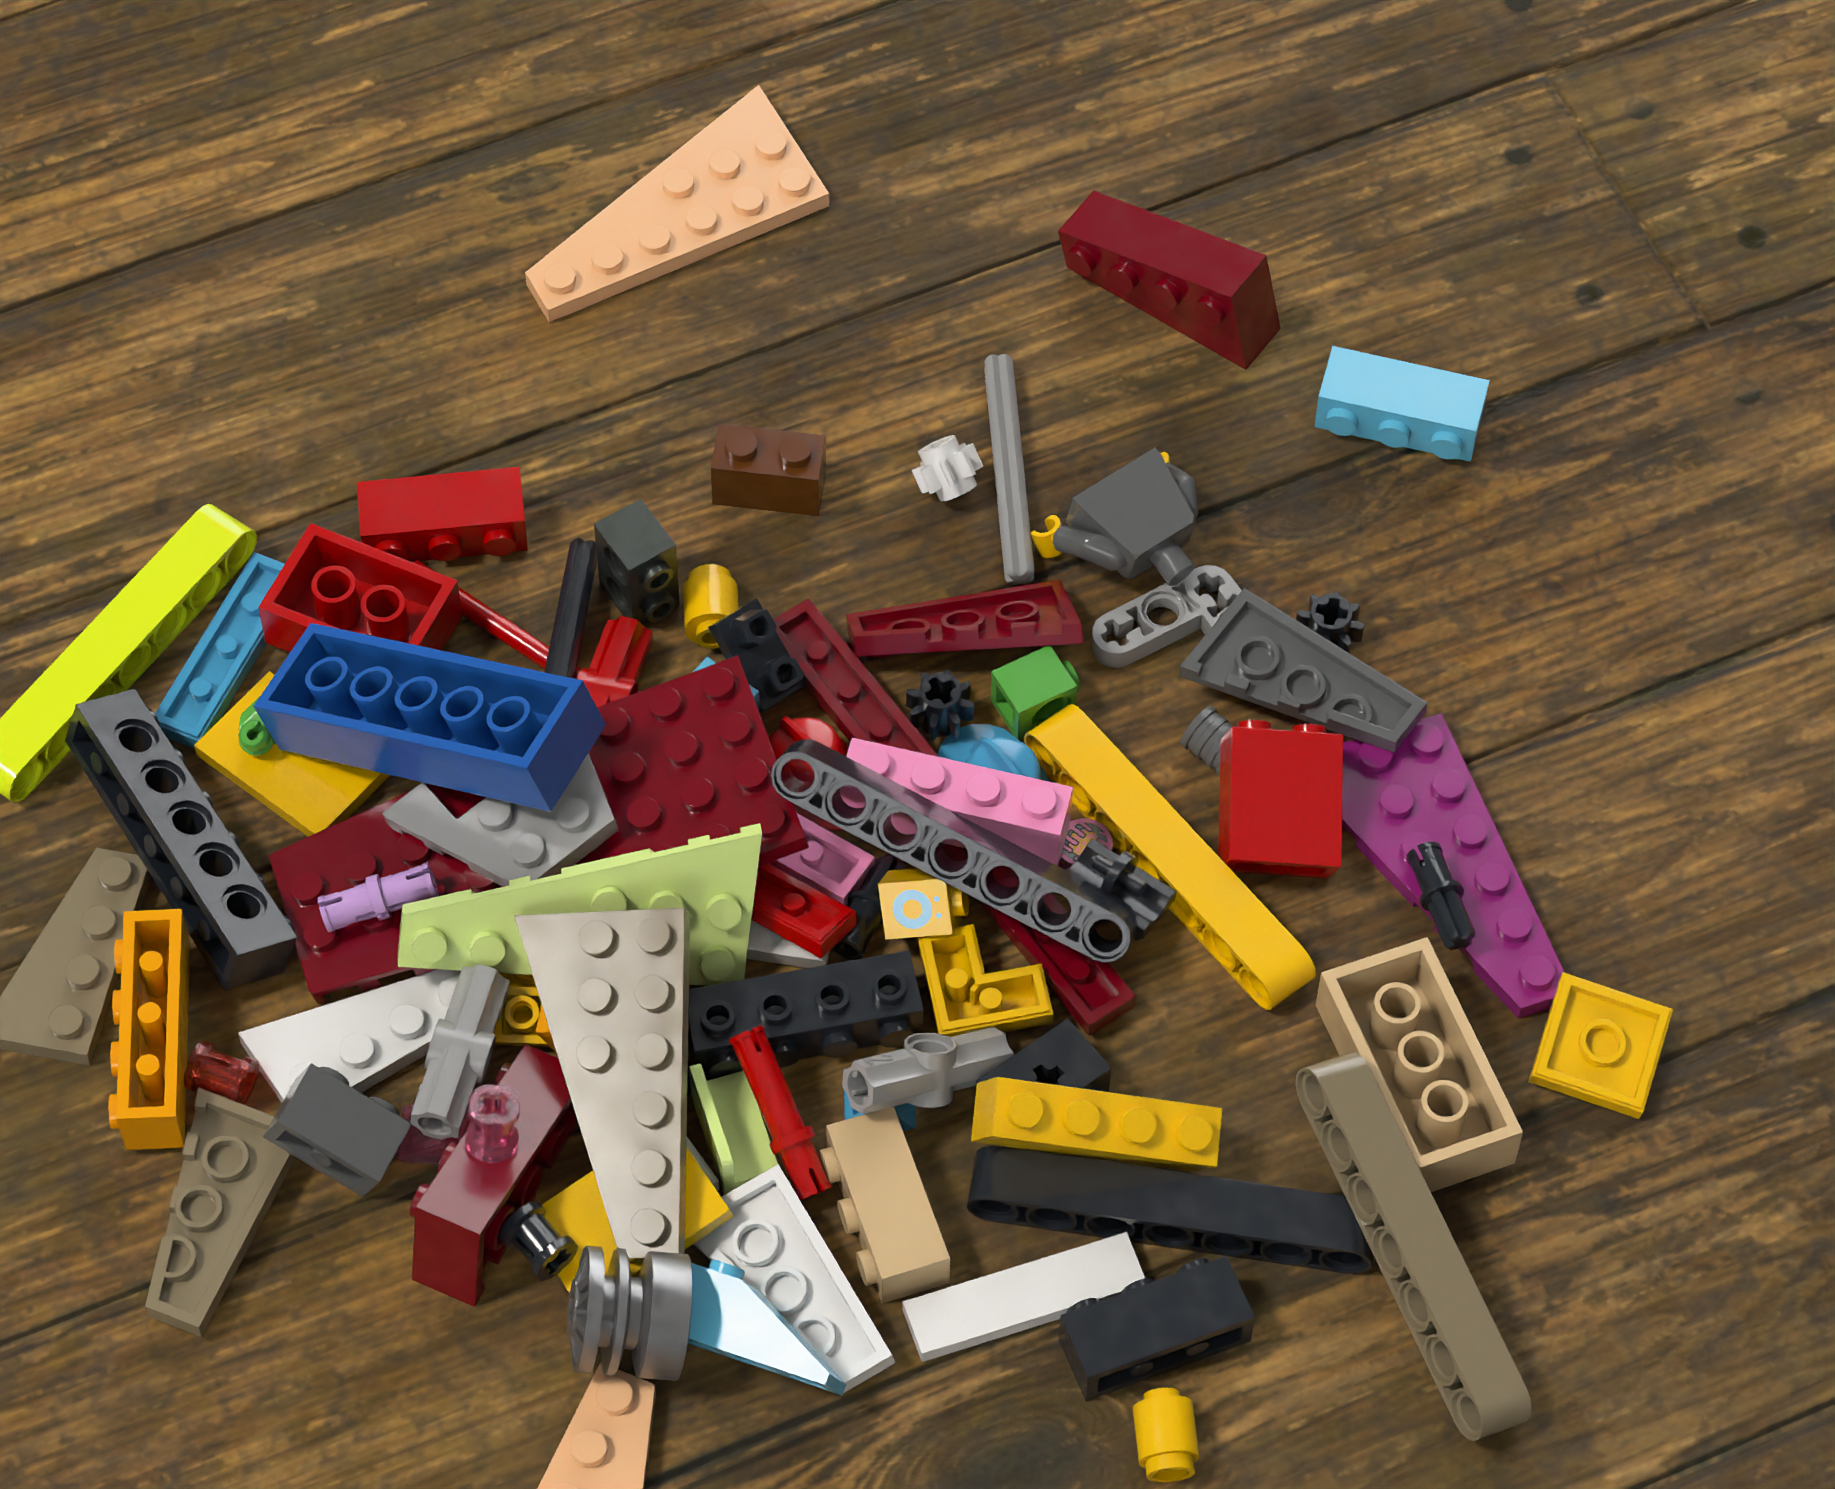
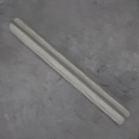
(1009, 470)

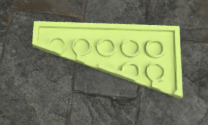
(706, 878)

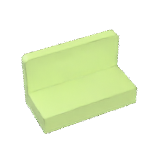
(731, 1127)

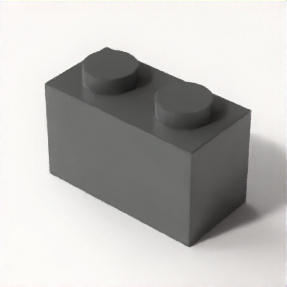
(338, 1129)

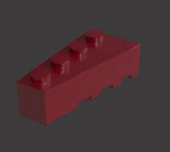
(1175, 274)
(472, 1199)

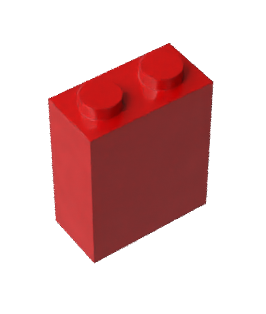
(1281, 800)

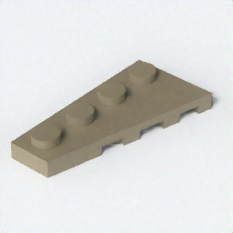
(69, 975)
(214, 1209)

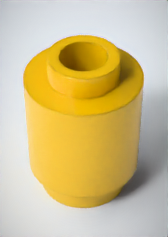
(707, 598)
(1166, 1435)

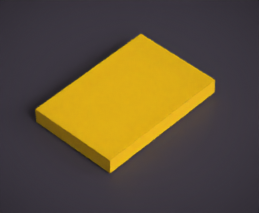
(295, 786)
(582, 1216)

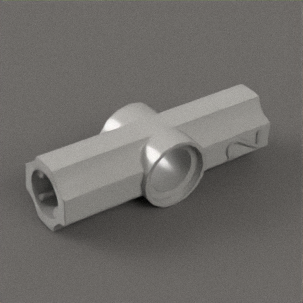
(459, 1052)
(924, 1070)

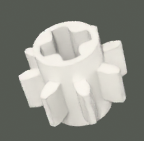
(947, 468)

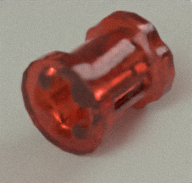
(221, 1073)

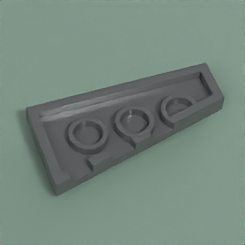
(1295, 671)

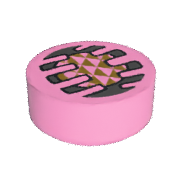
(1079, 835)

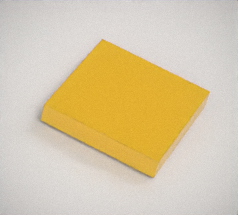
(1600, 1045)

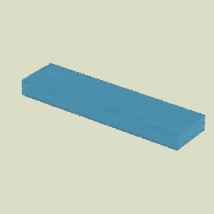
(220, 658)

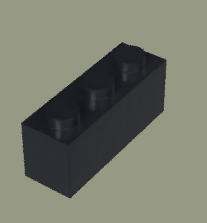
(1155, 1326)

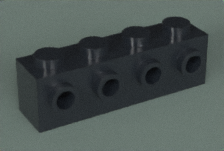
(808, 1011)

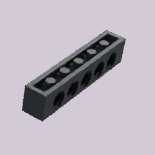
(181, 839)

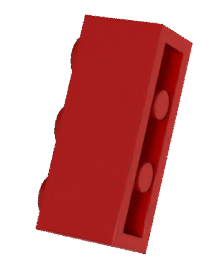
(444, 515)

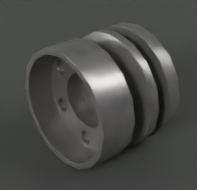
(631, 1313)

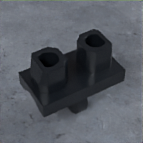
(765, 661)
(1126, 881)

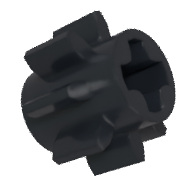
(1333, 619)
(940, 704)

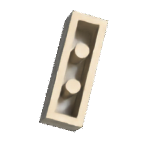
(885, 1205)

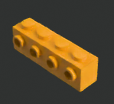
(152, 1030)

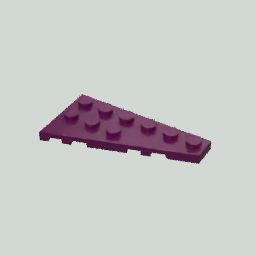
(1430, 797)

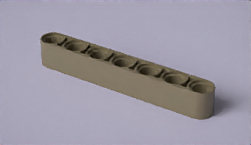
(1413, 1246)

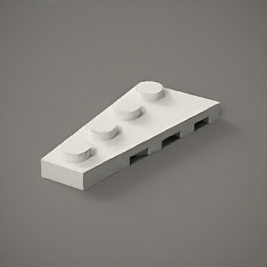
(357, 1036)
(797, 1274)

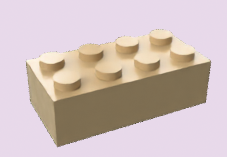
(1425, 1059)

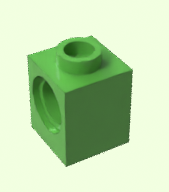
(1033, 689)

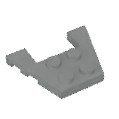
(510, 838)

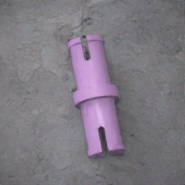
(377, 897)

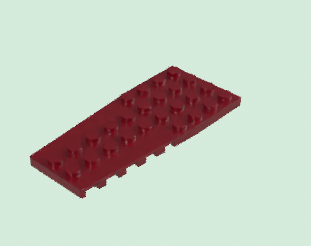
(673, 769)

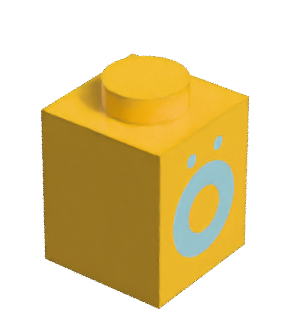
(919, 904)

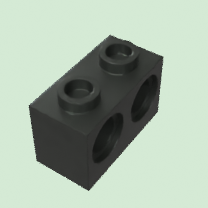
(637, 563)

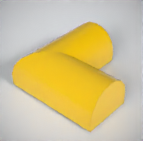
(969, 999)

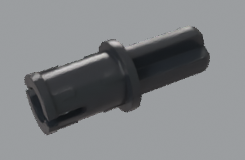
(1442, 896)
(868, 909)

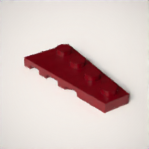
(983, 620)

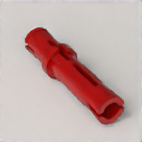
(780, 1113)

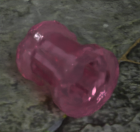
(492, 1130)

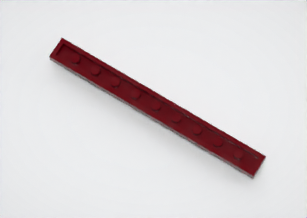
(866, 712)

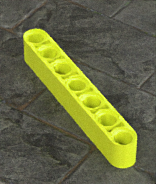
(121, 643)

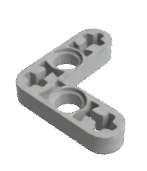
(1192, 610)

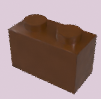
(768, 469)

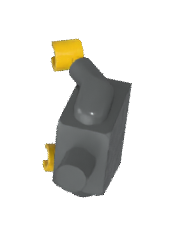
(1130, 521)

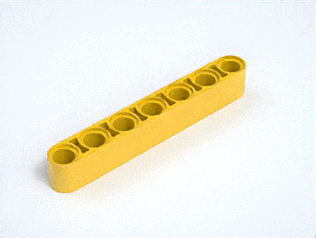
(1140, 820)

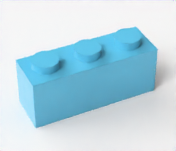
(1401, 404)

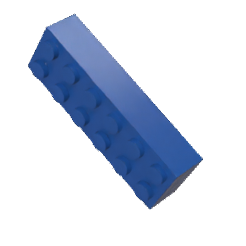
(431, 716)

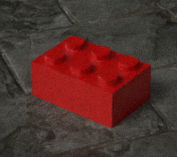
(359, 591)

